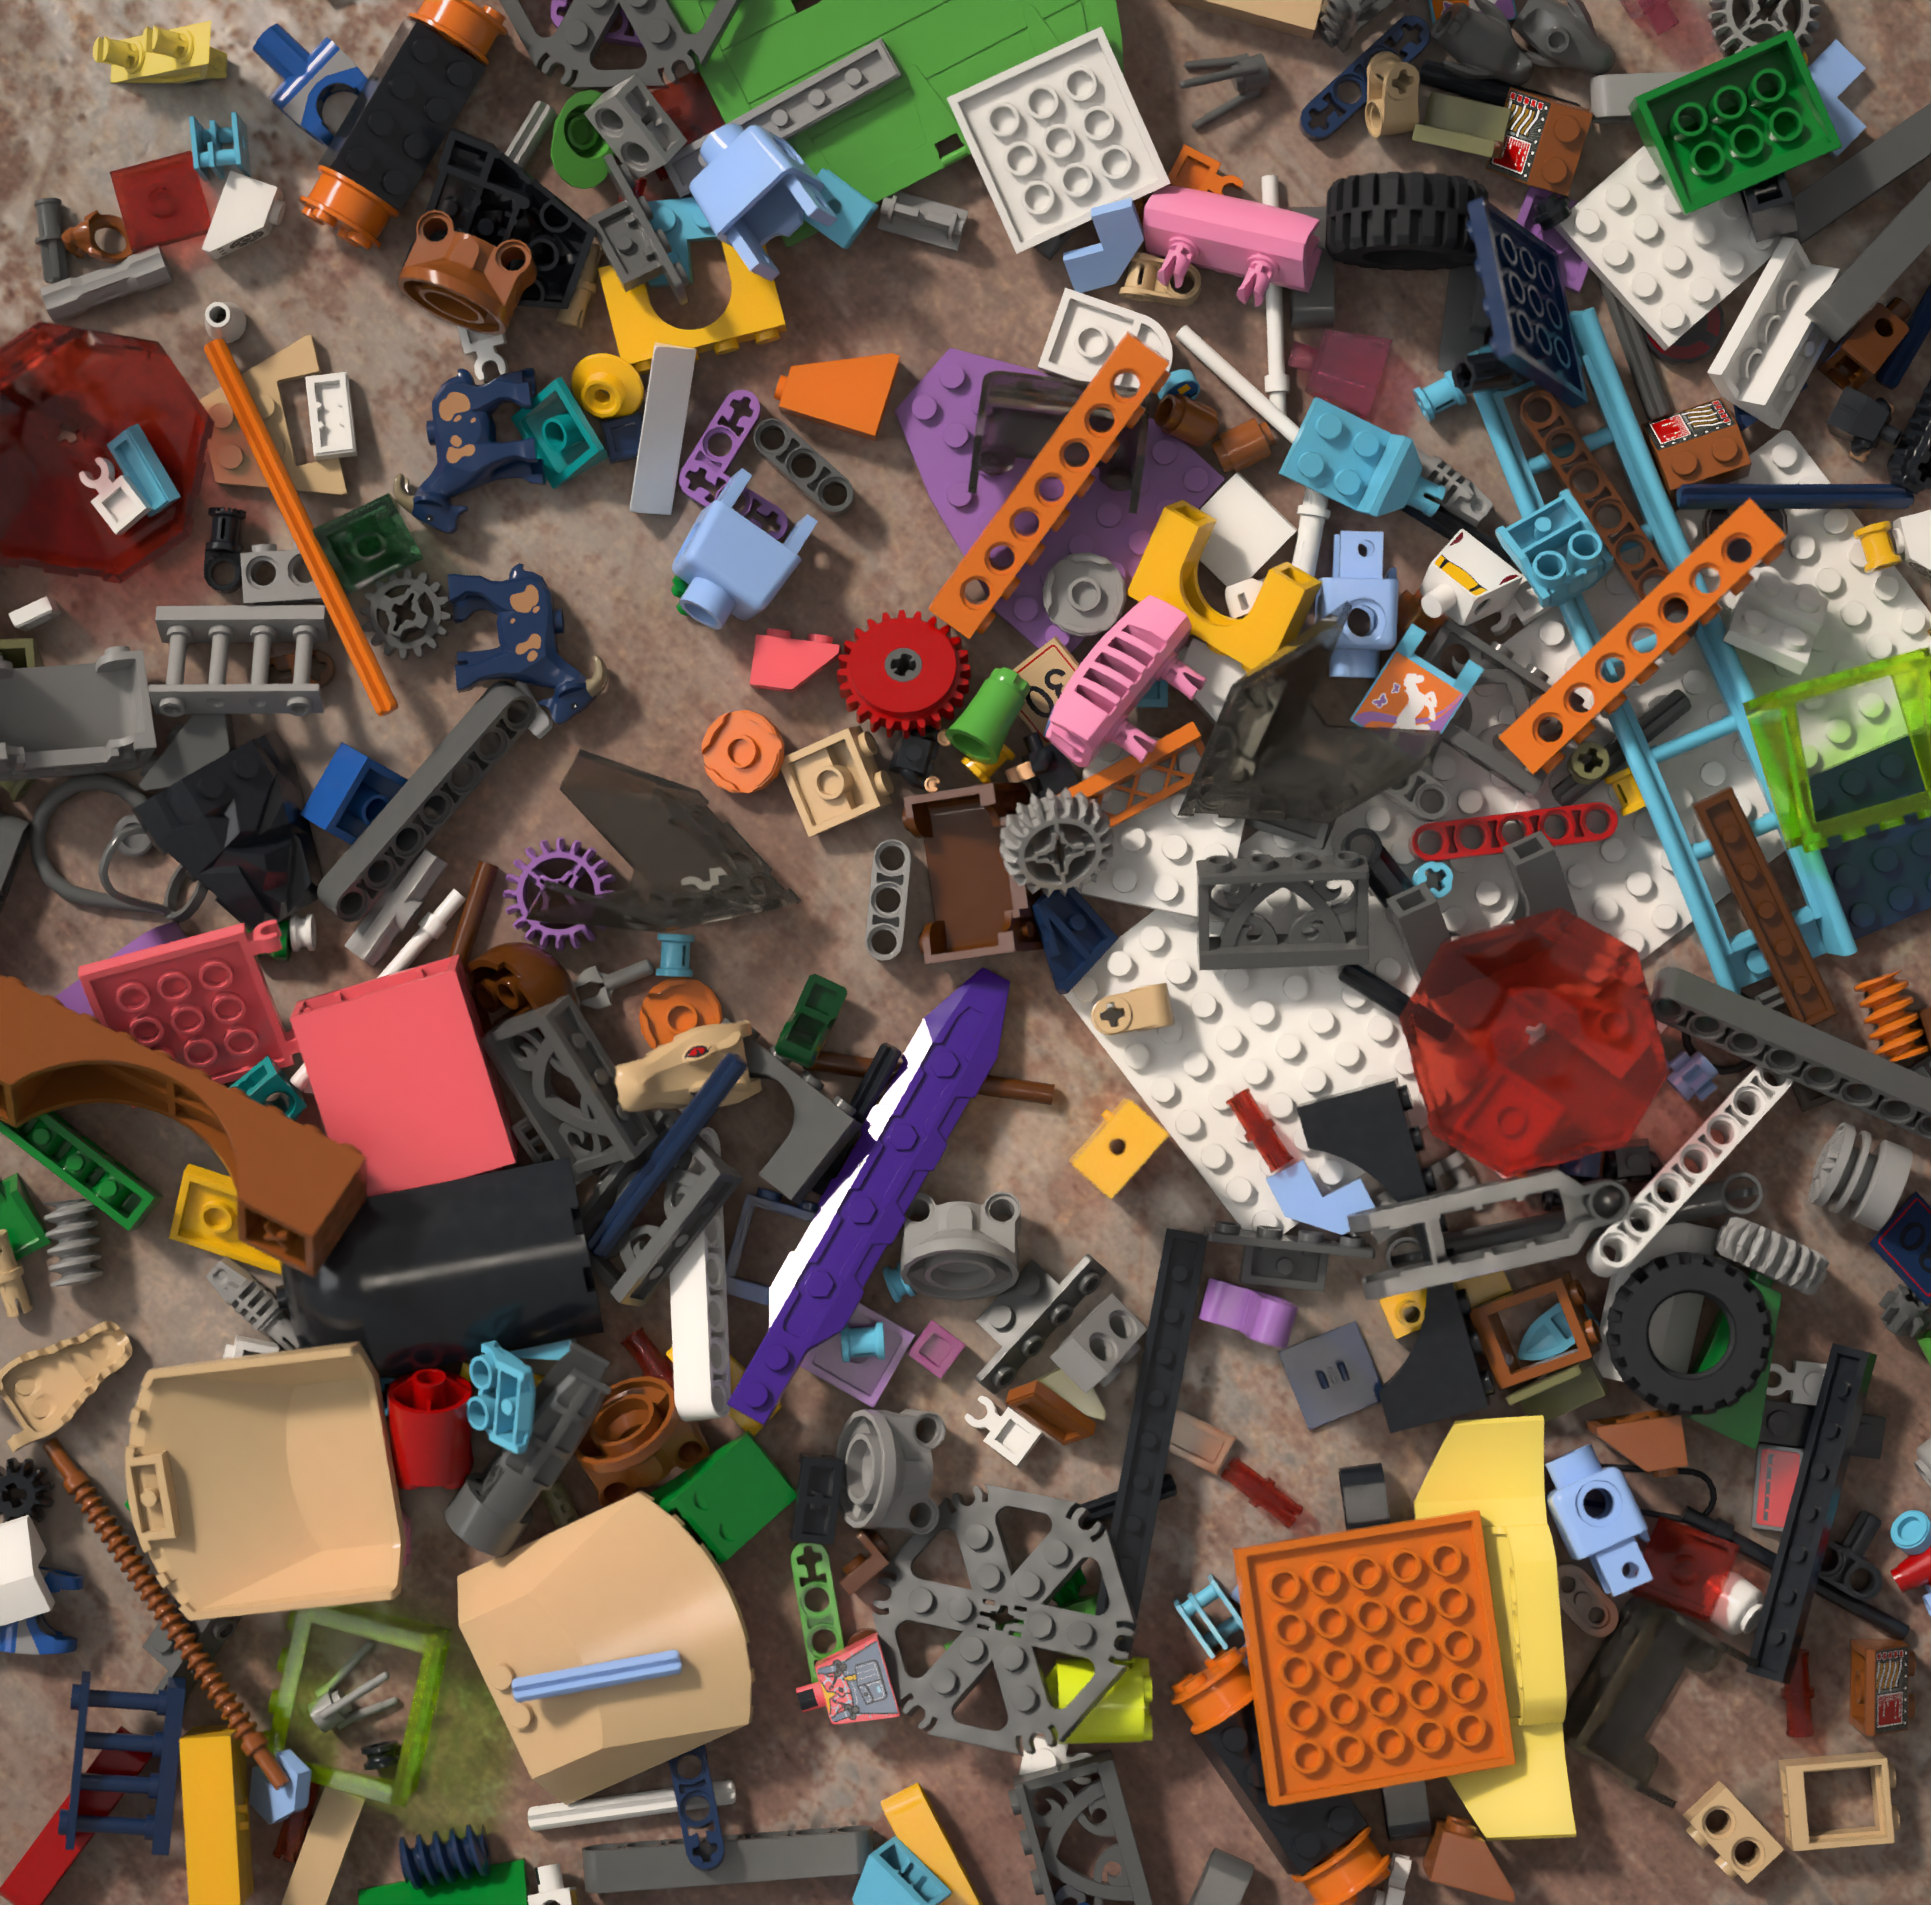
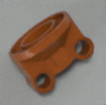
(465, 276)
(638, 1439)

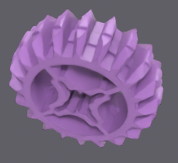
(531, 872)

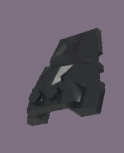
(503, 202)
(241, 831)

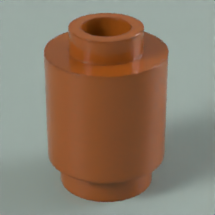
(1186, 419)
(1243, 445)

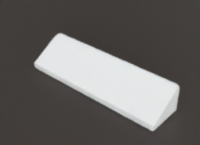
(662, 429)

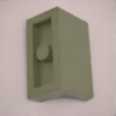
(1464, 125)
(1560, 1390)

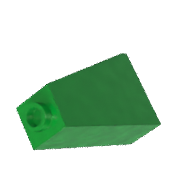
(1744, 1418)

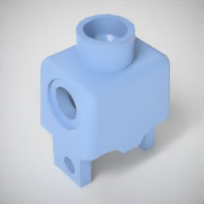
(756, 192)
(734, 562)
(1361, 584)
(1608, 1537)

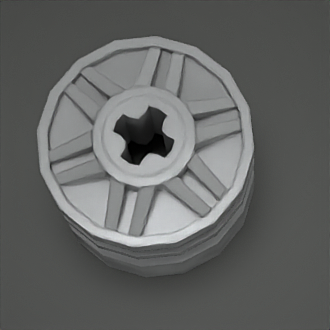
(1869, 1180)

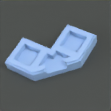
(1832, 75)
(1106, 261)
(1303, 1201)
(279, 1805)

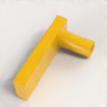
(1407, 1310)

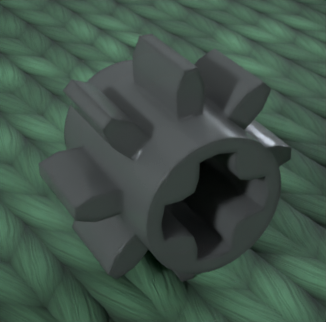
(1904, 1312)

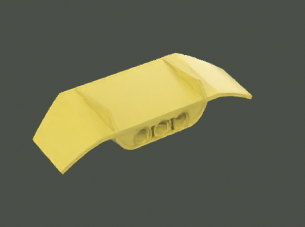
(1500, 1471)

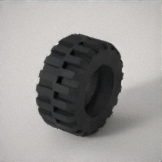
(1401, 220)
(1731, 1375)

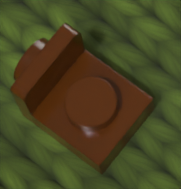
(862, 1569)

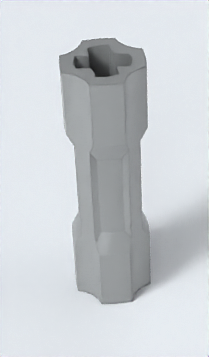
(134, 274)

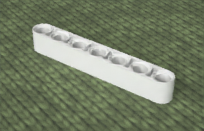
(1675, 1176)
(701, 1317)

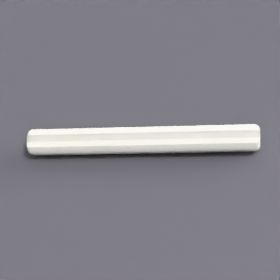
(621, 1807)

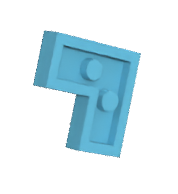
(681, 223)

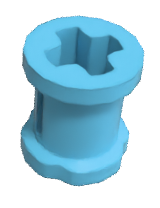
(1438, 396)
(1433, 867)
(675, 955)
(863, 1342)

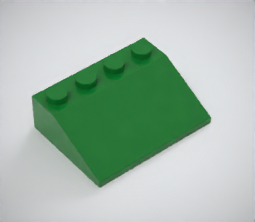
(1735, 123)

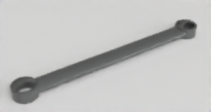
(1705, 1202)

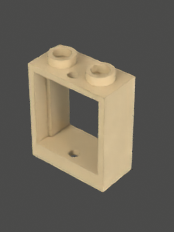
(1795, 1810)

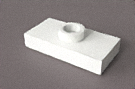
(331, 416)

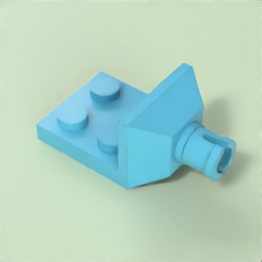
(1358, 463)

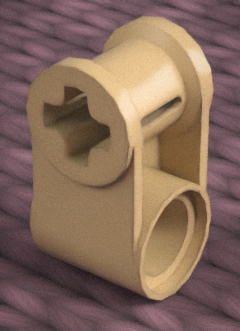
(1391, 99)
(1151, 289)
(1140, 1009)

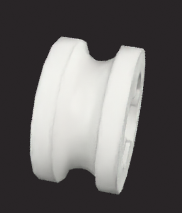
(303, 932)

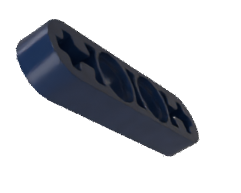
(1357, 74)
(688, 1789)

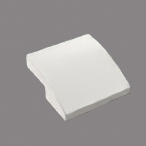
(1245, 531)

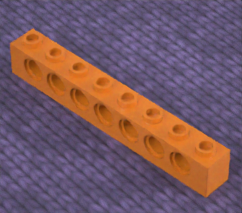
(952, 601)
(1524, 734)

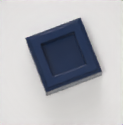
(622, 437)

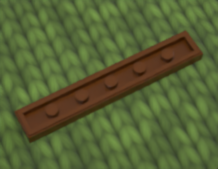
(1764, 907)

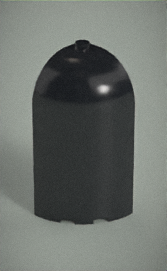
(453, 1268)

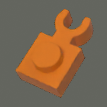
(1199, 172)

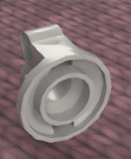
(961, 1247)
(889, 1469)

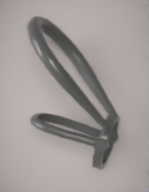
(114, 898)

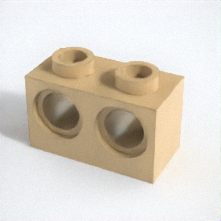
(1738, 1827)

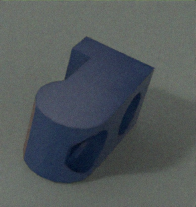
(1587, 1167)

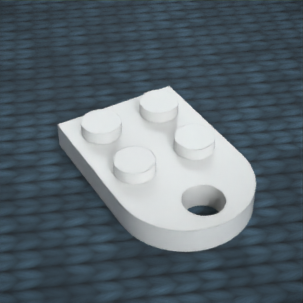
(1089, 331)

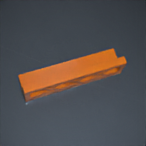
(1130, 768)

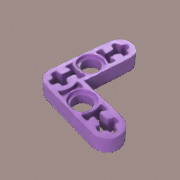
(718, 466)

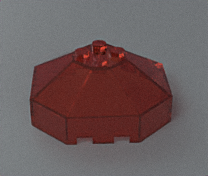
(103, 387)
(1522, 1101)

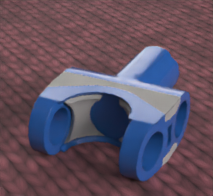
(307, 78)
(33, 1634)

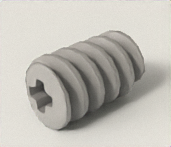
(73, 1242)

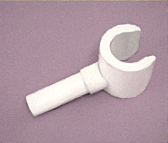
(542, 723)

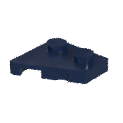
(1071, 936)

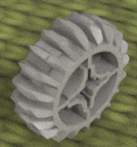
(1737, 37)
(1031, 840)
(1771, 1255)

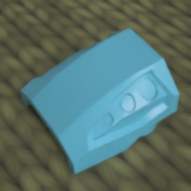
(1557, 550)
(504, 1398)

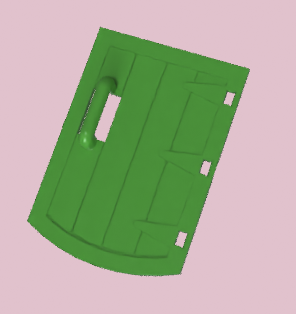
(936, 45)

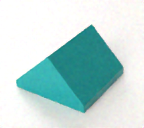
(562, 434)

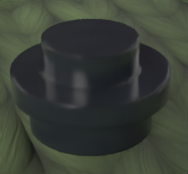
(1551, 211)

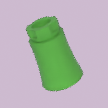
(989, 716)

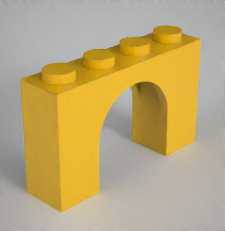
(750, 315)
(1170, 574)

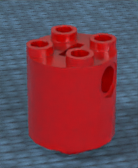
(430, 1429)

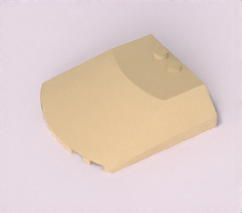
(267, 1482)
(598, 1594)

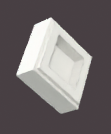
(35, 614)

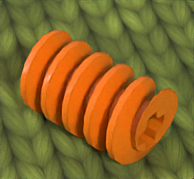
(1891, 1017)

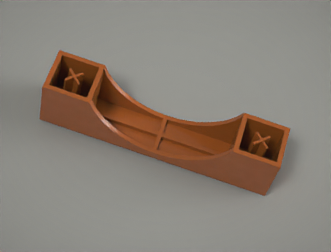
(289, 1178)

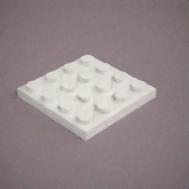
(1058, 139)
(1654, 257)
(1157, 849)

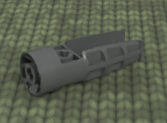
(496, 1504)

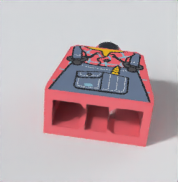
(852, 1684)

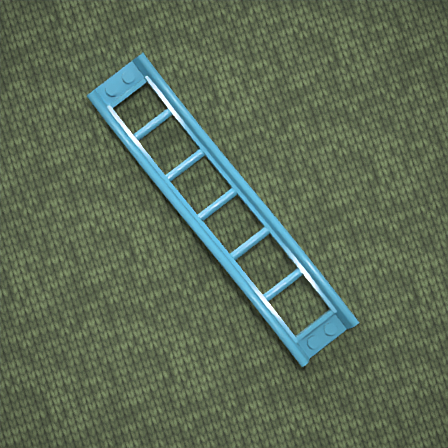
(1822, 922)

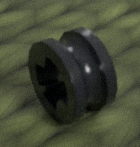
(380, 1755)

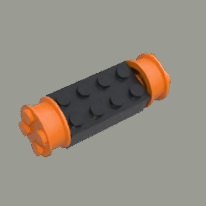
(401, 118)
(1313, 1840)

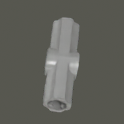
(396, 908)

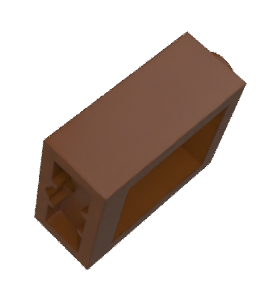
(1498, 1347)

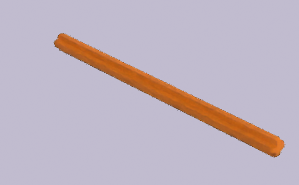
(300, 527)

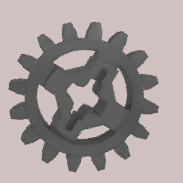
(398, 632)

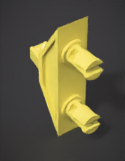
(163, 56)

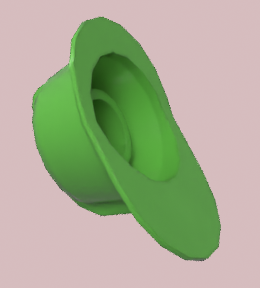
(577, 145)

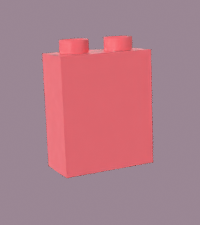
(407, 1077)

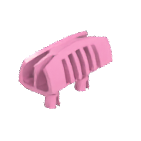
(1231, 238)
(1116, 678)

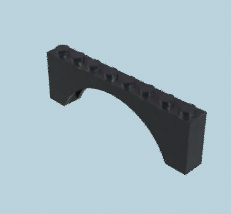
(1376, 1134)

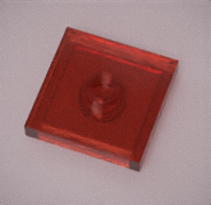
(161, 201)
(1686, 1569)

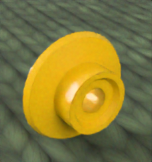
(612, 375)

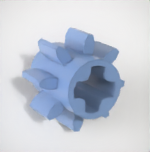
(1692, 1076)

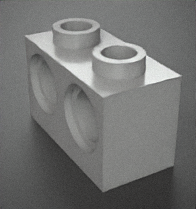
(635, 127)
(286, 586)
(1099, 1343)

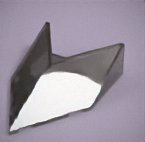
(1279, 756)
(681, 855)

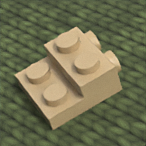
(836, 780)

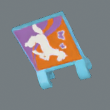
(1414, 692)

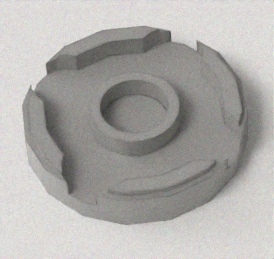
(1084, 594)

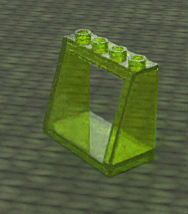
(1781, 753)
(397, 1631)

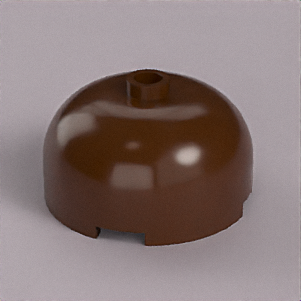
(517, 978)

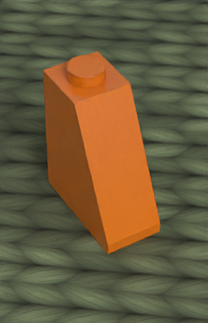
(841, 393)

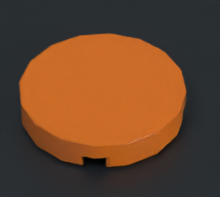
(742, 751)
(675, 1008)

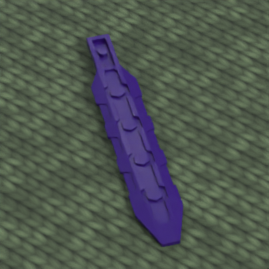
(876, 1186)

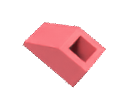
(787, 662)

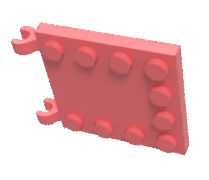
(197, 1000)

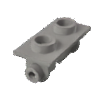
(923, 220)

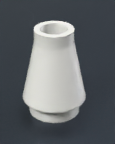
(229, 329)

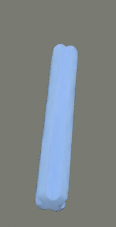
(596, 1676)

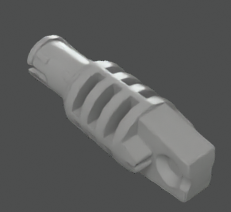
(1461, 494)
(252, 1302)

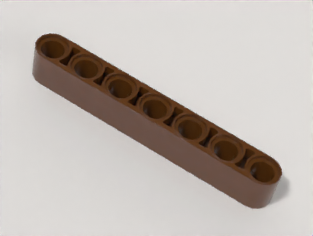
(1603, 496)

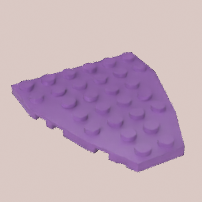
(940, 433)

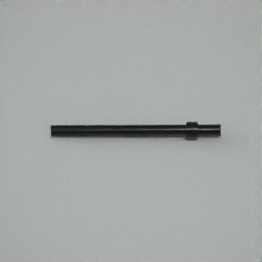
(1767, 1558)

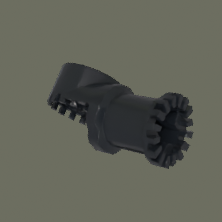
(224, 546)

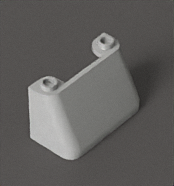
(75, 717)

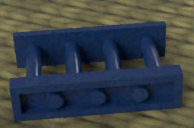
(157, 1786)

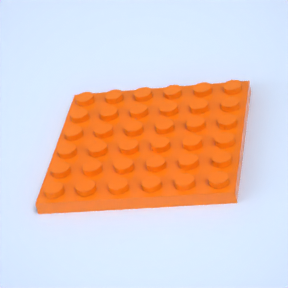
(1373, 1657)

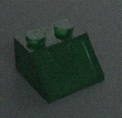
(369, 543)

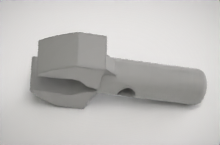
(612, 981)

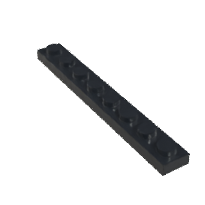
(1811, 1513)

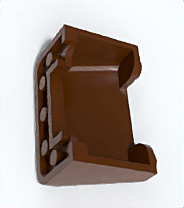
(973, 896)

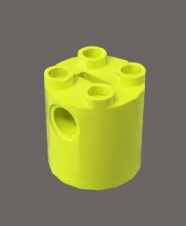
(1121, 1713)

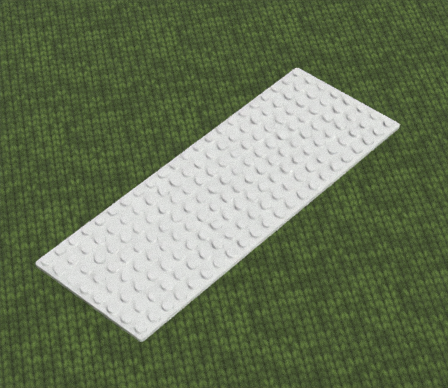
(1312, 1036)

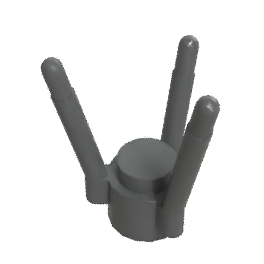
(1245, 73)

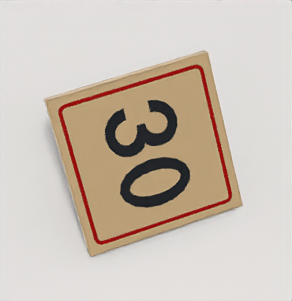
(1047, 674)

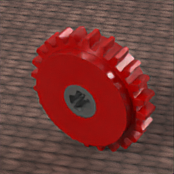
(932, 680)

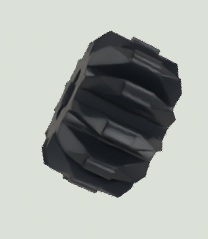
(24, 1480)

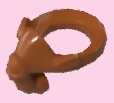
(82, 240)

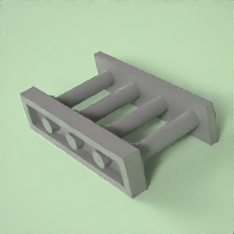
(240, 624)

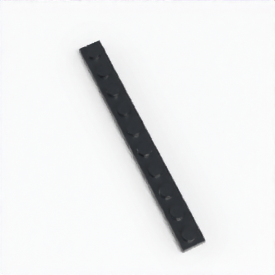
(1154, 1413)

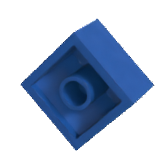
(351, 794)

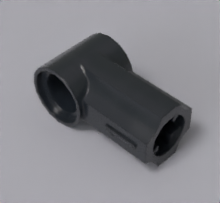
(1485, 373)
(1384, 873)

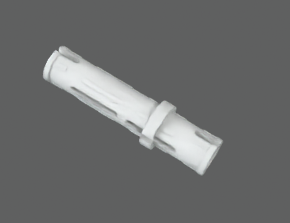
(1310, 530)

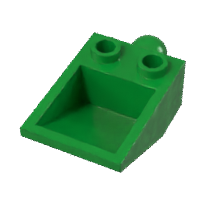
(727, 1496)

